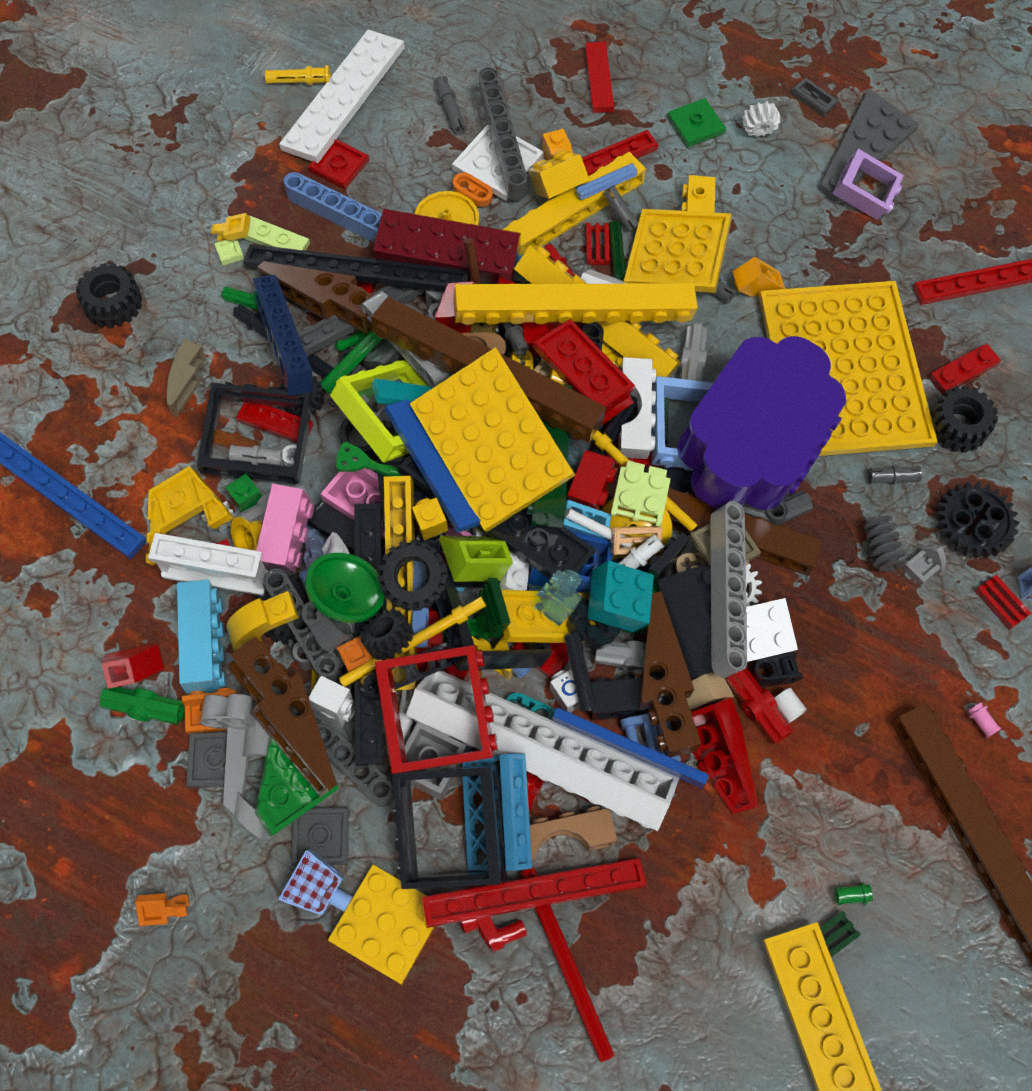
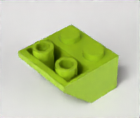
(476, 557)

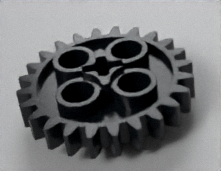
(997, 532)

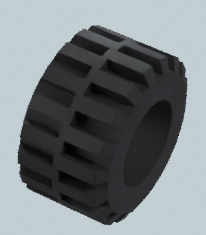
(107, 280)
(973, 407)
(406, 553)

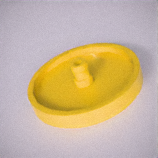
(449, 206)

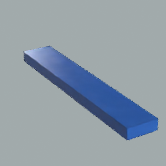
(431, 466)
(682, 771)

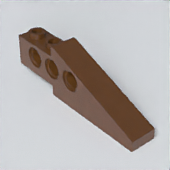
(322, 292)
(665, 656)
(294, 735)

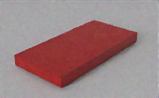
(583, 364)

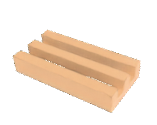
(616, 539)

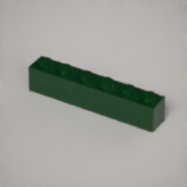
(551, 507)

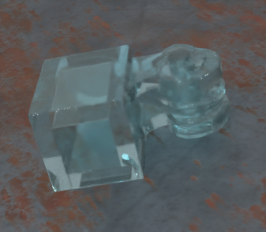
(559, 598)

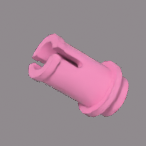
(984, 719)

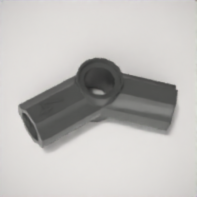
(789, 509)

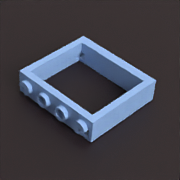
(673, 389)

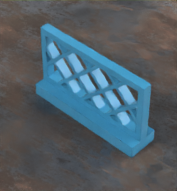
(514, 812)

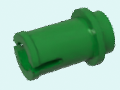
(854, 894)

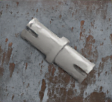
(255, 455)

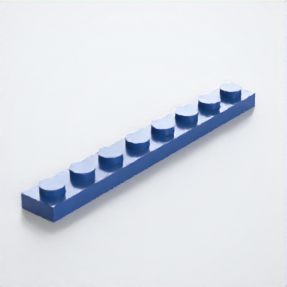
(70, 499)

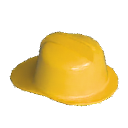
(245, 533)

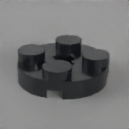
(597, 637)

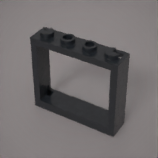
(252, 394)
(460, 636)
(493, 823)

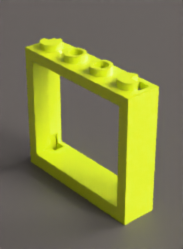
(362, 416)

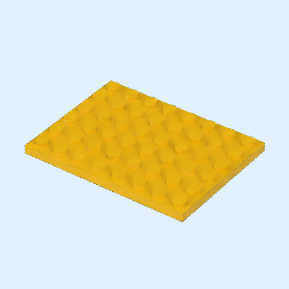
(869, 356)

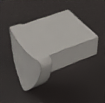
(926, 563)

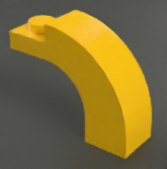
(259, 618)

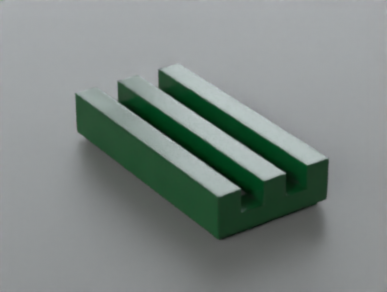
(495, 610)
(847, 925)

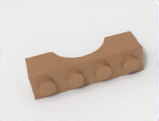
(592, 829)

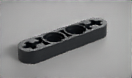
(411, 674)

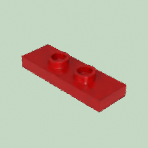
(271, 420)

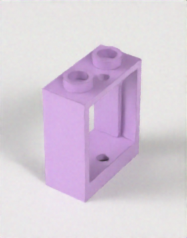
(861, 199)

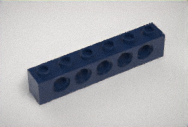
(282, 335)

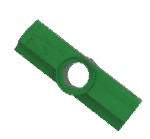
(142, 705)

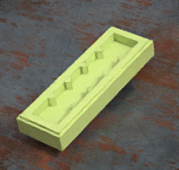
(274, 236)

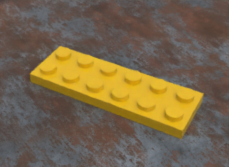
(820, 1011)

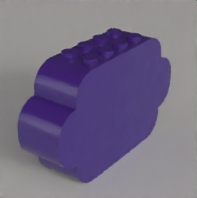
(762, 423)

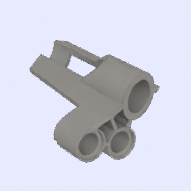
(244, 740)

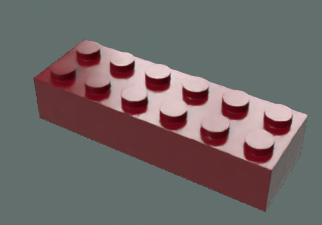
(441, 243)

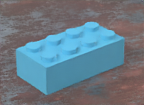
(200, 637)

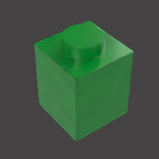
(243, 493)

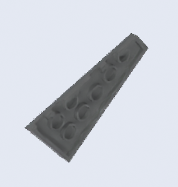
(874, 130)

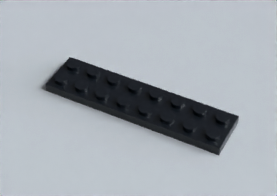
(539, 546)

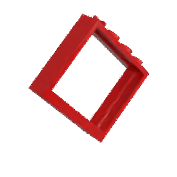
(392, 718)

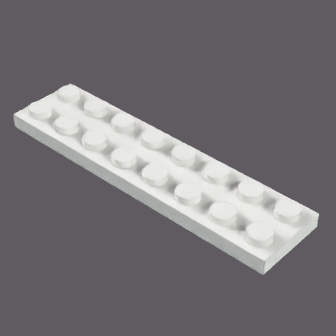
(342, 96)

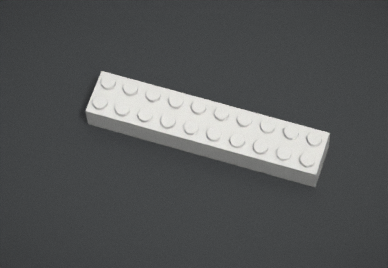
(550, 750)

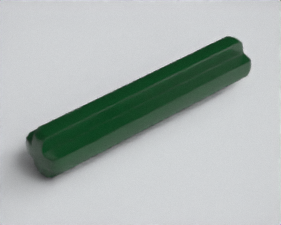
(617, 250)

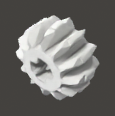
(761, 119)

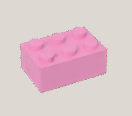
(285, 528)

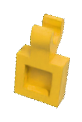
(234, 228)

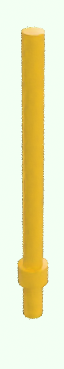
(603, 442)
(458, 615)

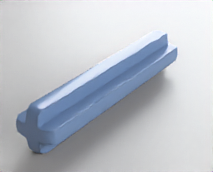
(606, 181)

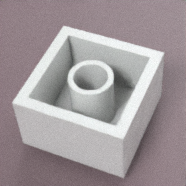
(769, 630)

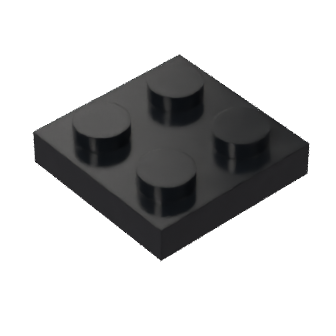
(661, 565)

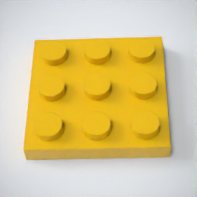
(383, 925)

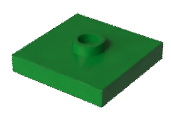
(696, 122)

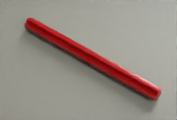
(573, 978)

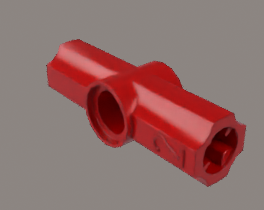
(759, 706)

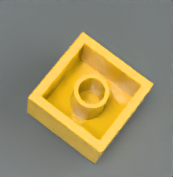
(558, 174)

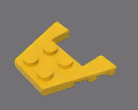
(180, 500)

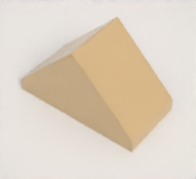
(708, 690)

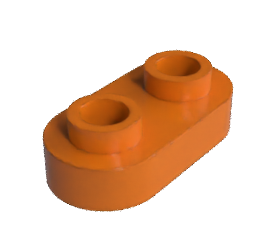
(474, 189)

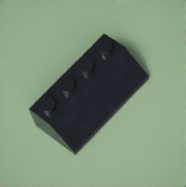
(689, 608)

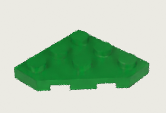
(283, 792)

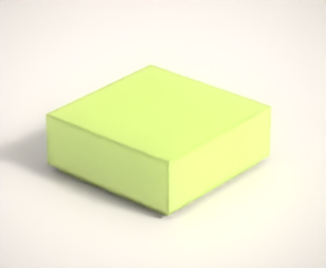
(229, 251)

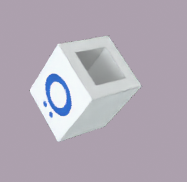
(564, 690)

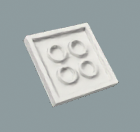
(482, 162)

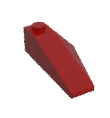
(725, 754)

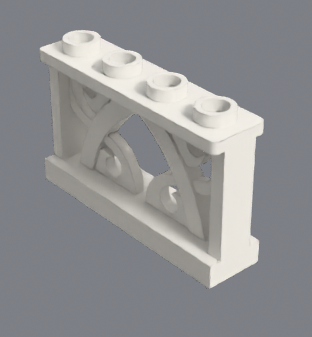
(199, 560)

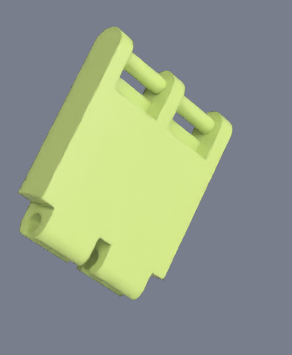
(641, 492)

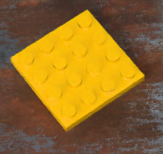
(679, 248)

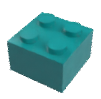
(620, 596)

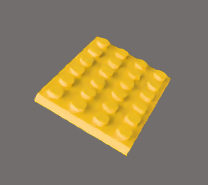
(492, 439)

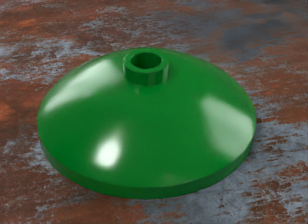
(348, 578)

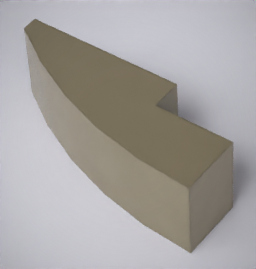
(184, 376)

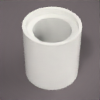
(789, 705)

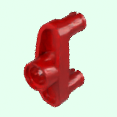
(492, 936)

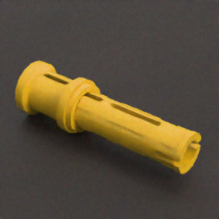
(308, 75)

